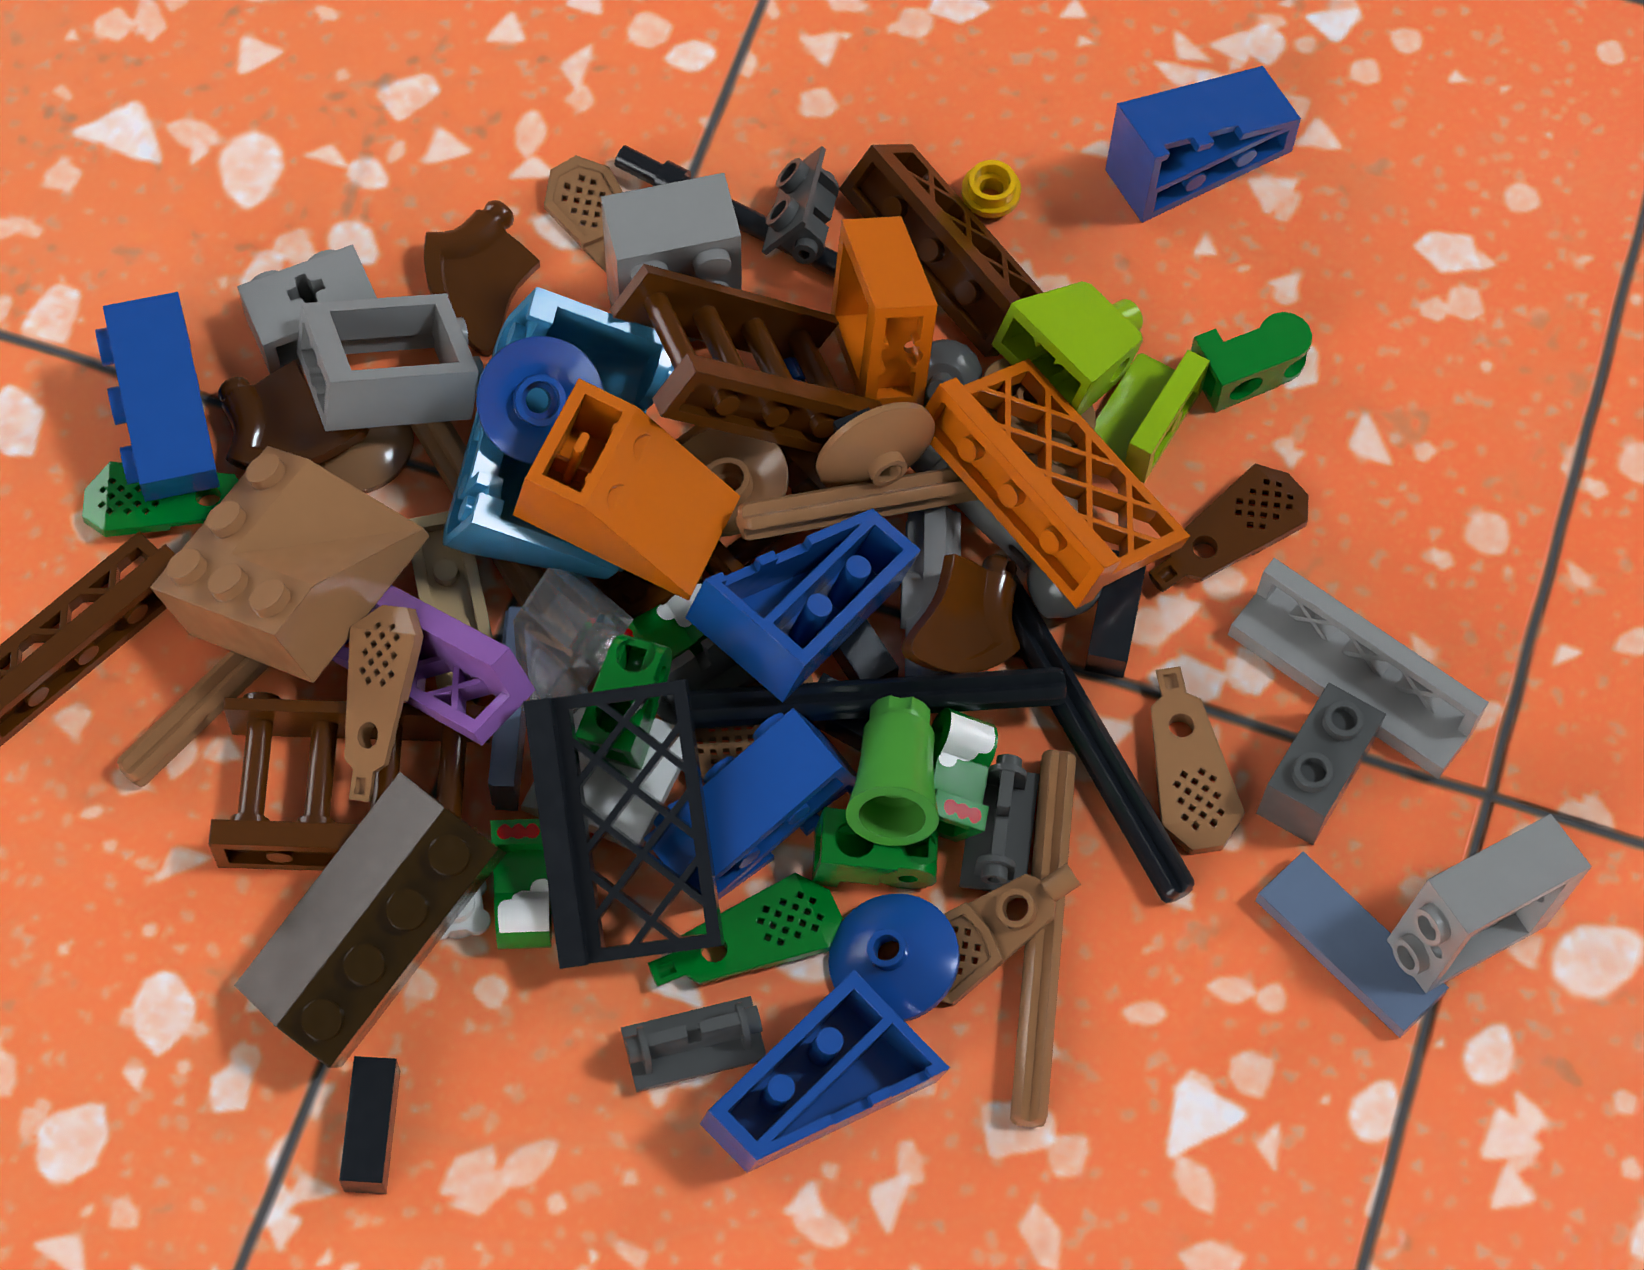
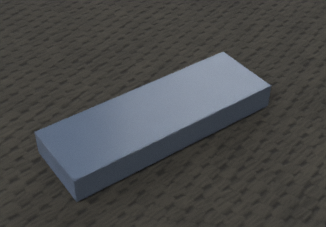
(508, 743)
(1346, 942)

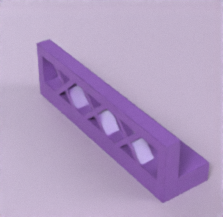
(478, 668)

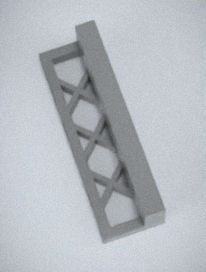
(1326, 642)

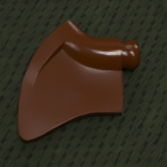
(479, 271)
(279, 415)
(968, 619)

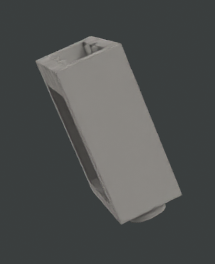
(390, 394)
(1487, 903)

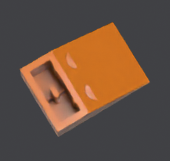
(626, 492)

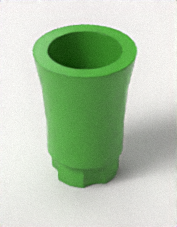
(895, 775)

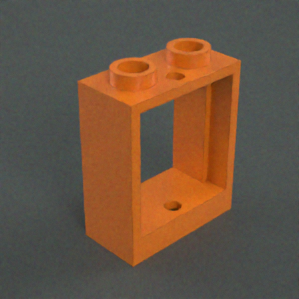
(880, 307)

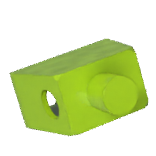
(1073, 340)

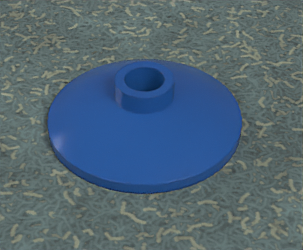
(508, 379)
(926, 955)

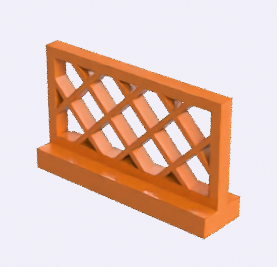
(1031, 497)

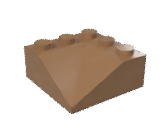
(287, 564)

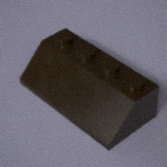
(368, 921)

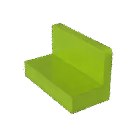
(1150, 409)

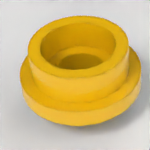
(995, 176)

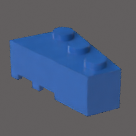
(1197, 138)
(157, 397)
(805, 601)
(760, 800)
(822, 1076)

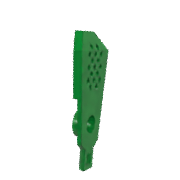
(168, 513)
(746, 937)

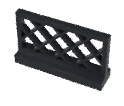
(566, 828)

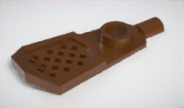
(1229, 532)

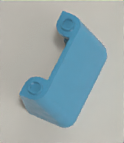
(489, 481)

